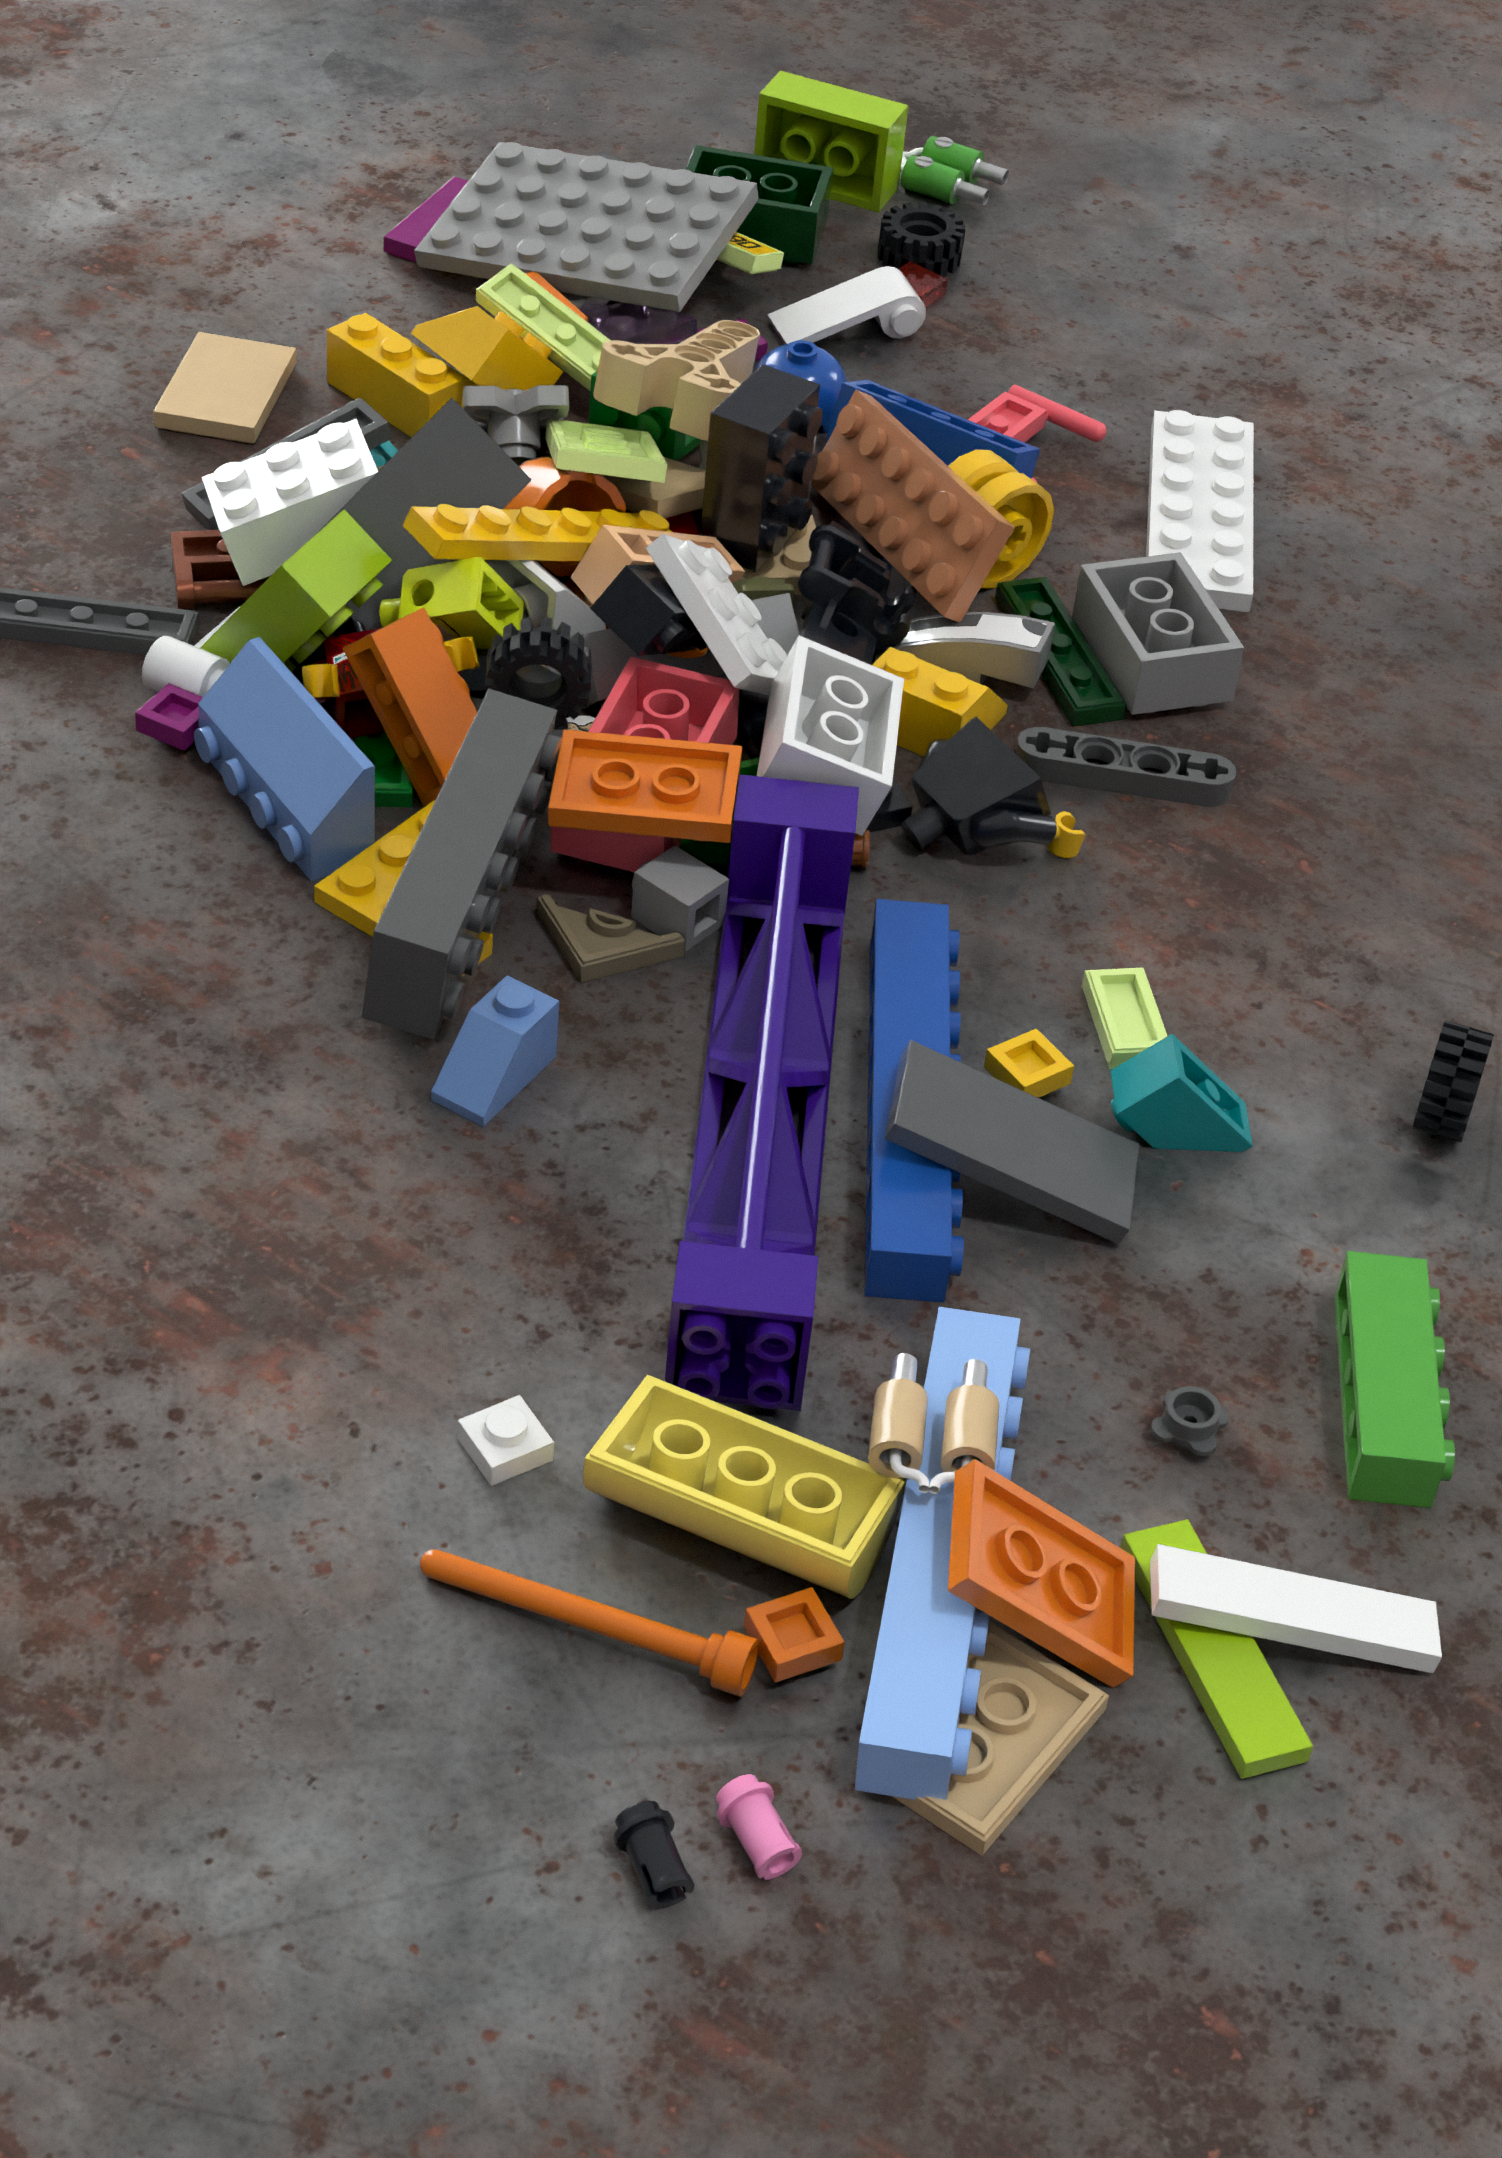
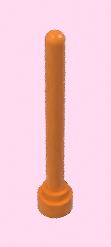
(723, 1659)

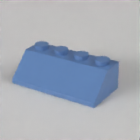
(288, 762)

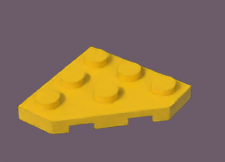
(365, 883)

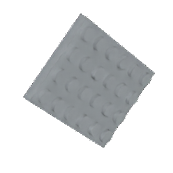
(589, 224)

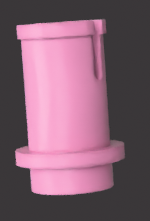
(749, 1810)

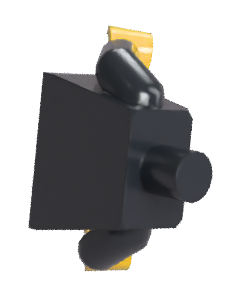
(984, 798)

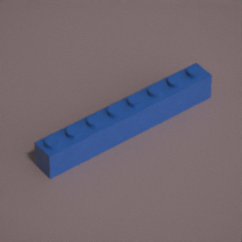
(907, 1194)

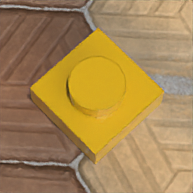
(1029, 1064)

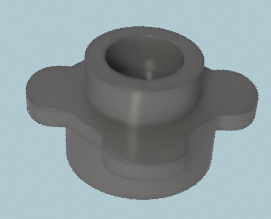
(1190, 1420)

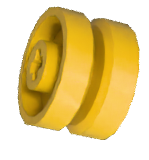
(1018, 501)

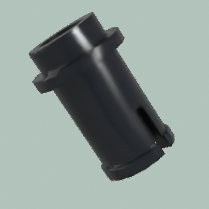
(647, 1837)

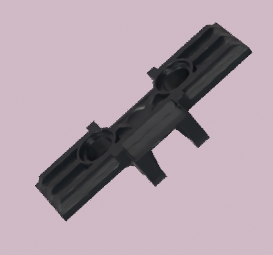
(848, 596)

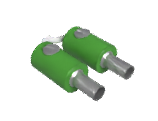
(949, 171)

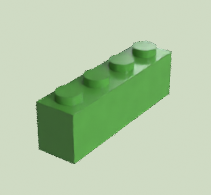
(1391, 1380)

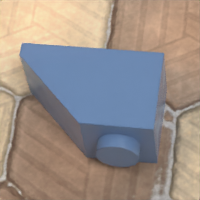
(498, 1051)

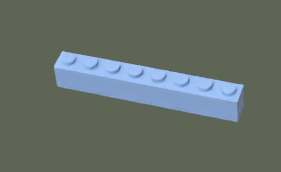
(926, 1632)

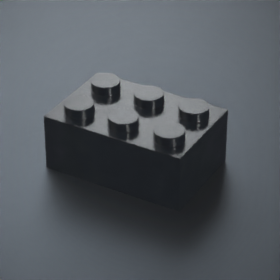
(761, 465)

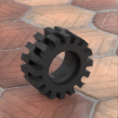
(921, 237)
(542, 647)
(1453, 1081)

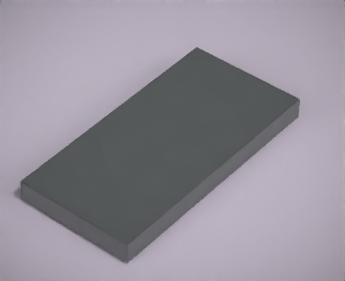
(441, 464)
(1013, 1142)

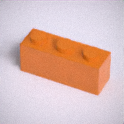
(415, 697)

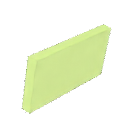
(605, 450)

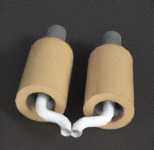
(901, 1417)

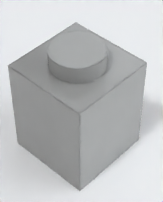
(679, 896)

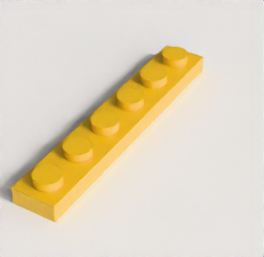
(517, 533)

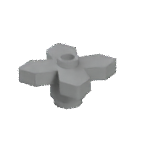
(516, 416)

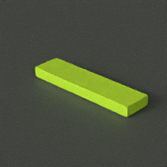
(1226, 1672)

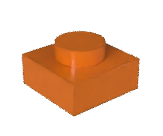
(794, 1634)

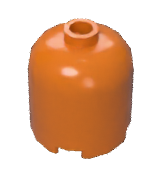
(565, 489)

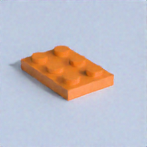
(645, 786)
(1042, 1574)

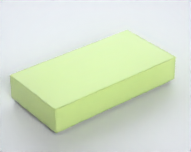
(1122, 1012)

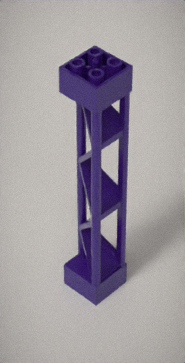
(754, 1200)

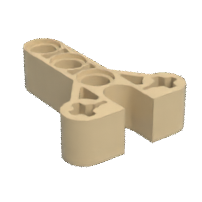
(680, 376)

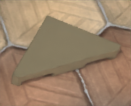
(604, 942)

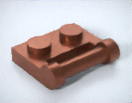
(198, 561)

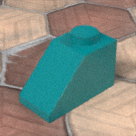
(1178, 1101)

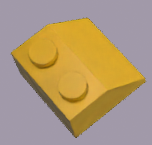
(489, 349)
(937, 701)

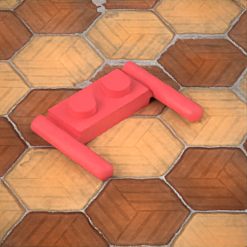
(1024, 414)

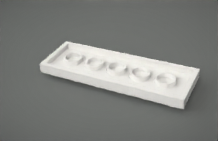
(1204, 501)

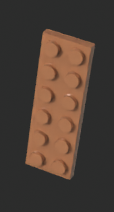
(910, 505)

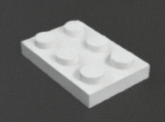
(719, 613)

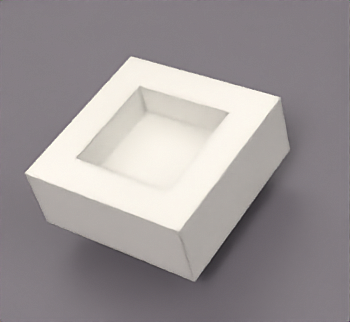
(505, 1440)

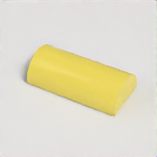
(746, 1486)

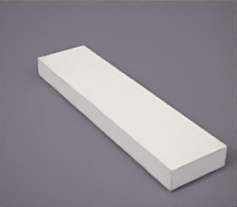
(1294, 1608)

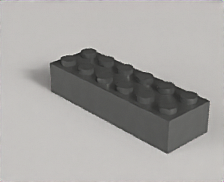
(461, 865)

